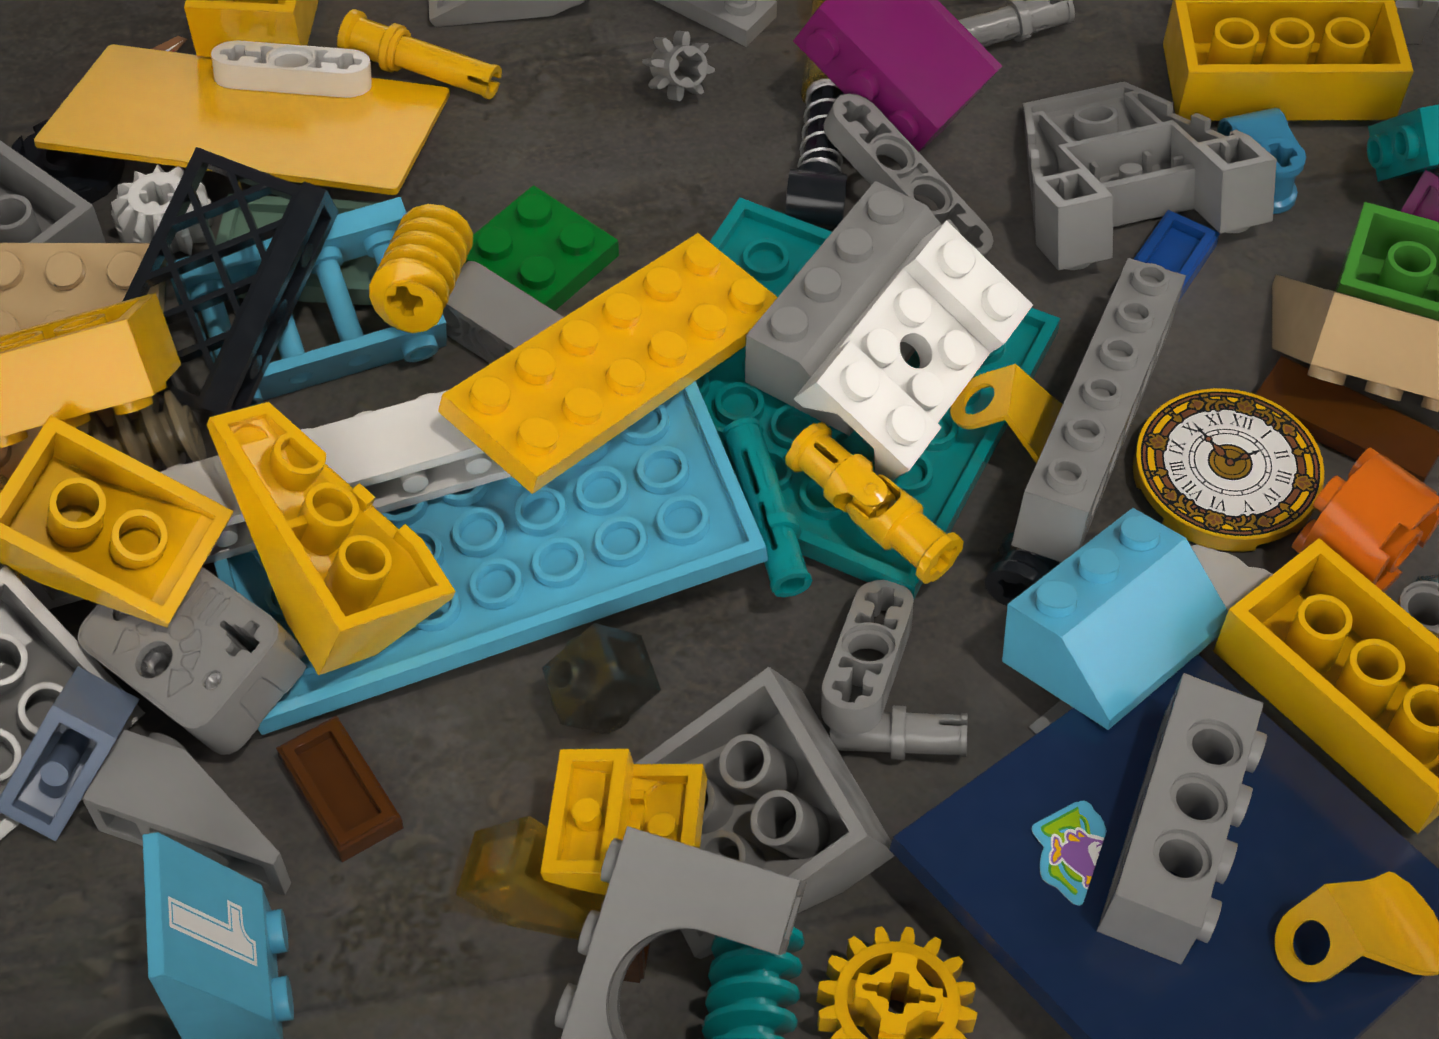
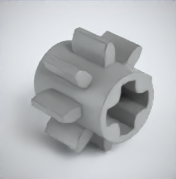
(692, 67)

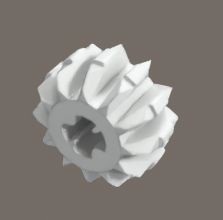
(143, 204)

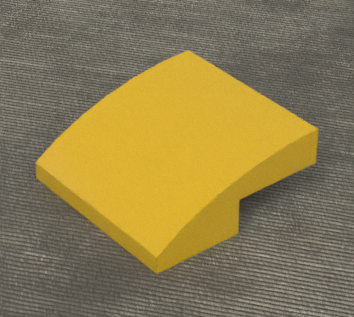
(603, 794)

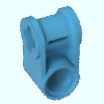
(1273, 133)

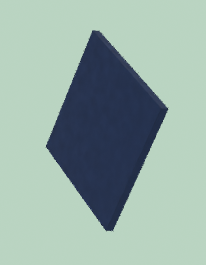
(1294, 839)

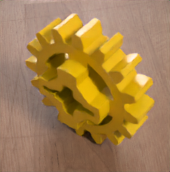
(863, 999)

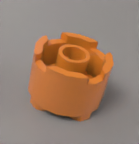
(1373, 517)

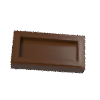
(340, 788)

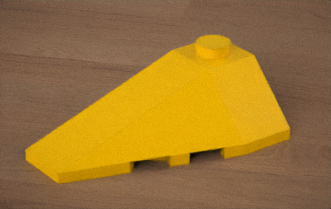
(331, 557)

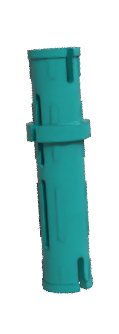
(766, 501)

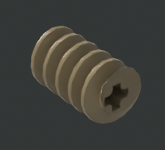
(153, 434)

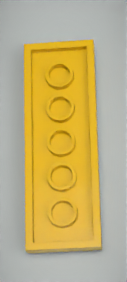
(608, 362)

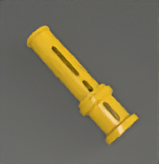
(396, 50)

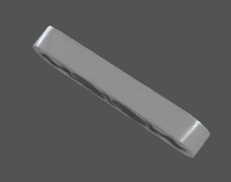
(863, 132)

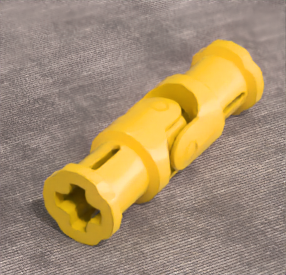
(871, 502)

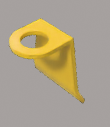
(1017, 400)
(1364, 918)

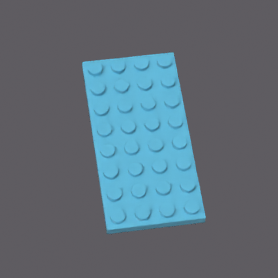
(602, 537)

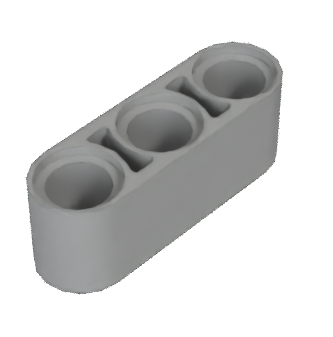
(492, 313)

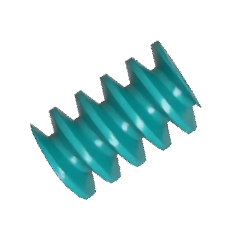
(751, 990)

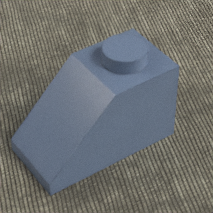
(66, 753)

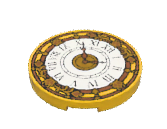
(1228, 469)

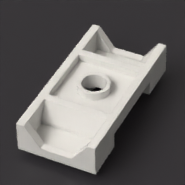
(953, 314)

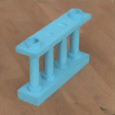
(351, 236)

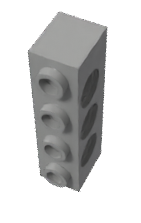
(1184, 821)

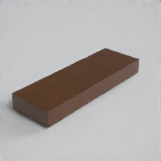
(1351, 420)

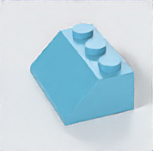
(1114, 619)

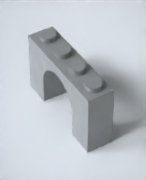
(659, 890)

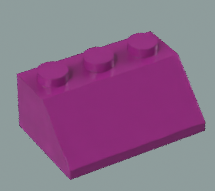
(900, 57)

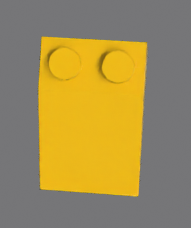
(105, 525)

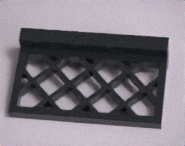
(270, 292)

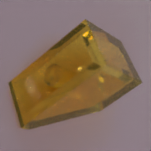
(507, 882)

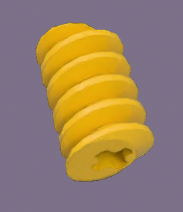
(420, 267)

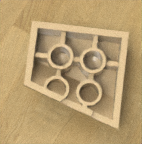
(1357, 339)

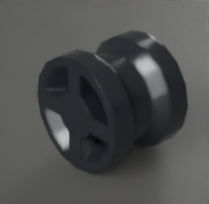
(1015, 571)

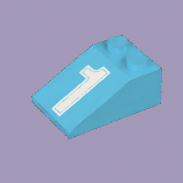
(213, 946)

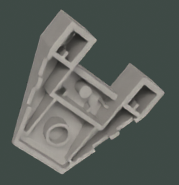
(1126, 159)

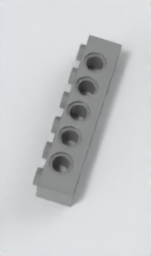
(1098, 412)

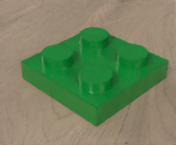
(543, 248)

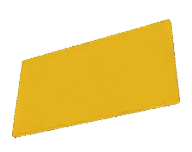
(167, 104)

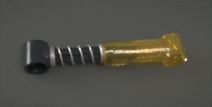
(817, 186)

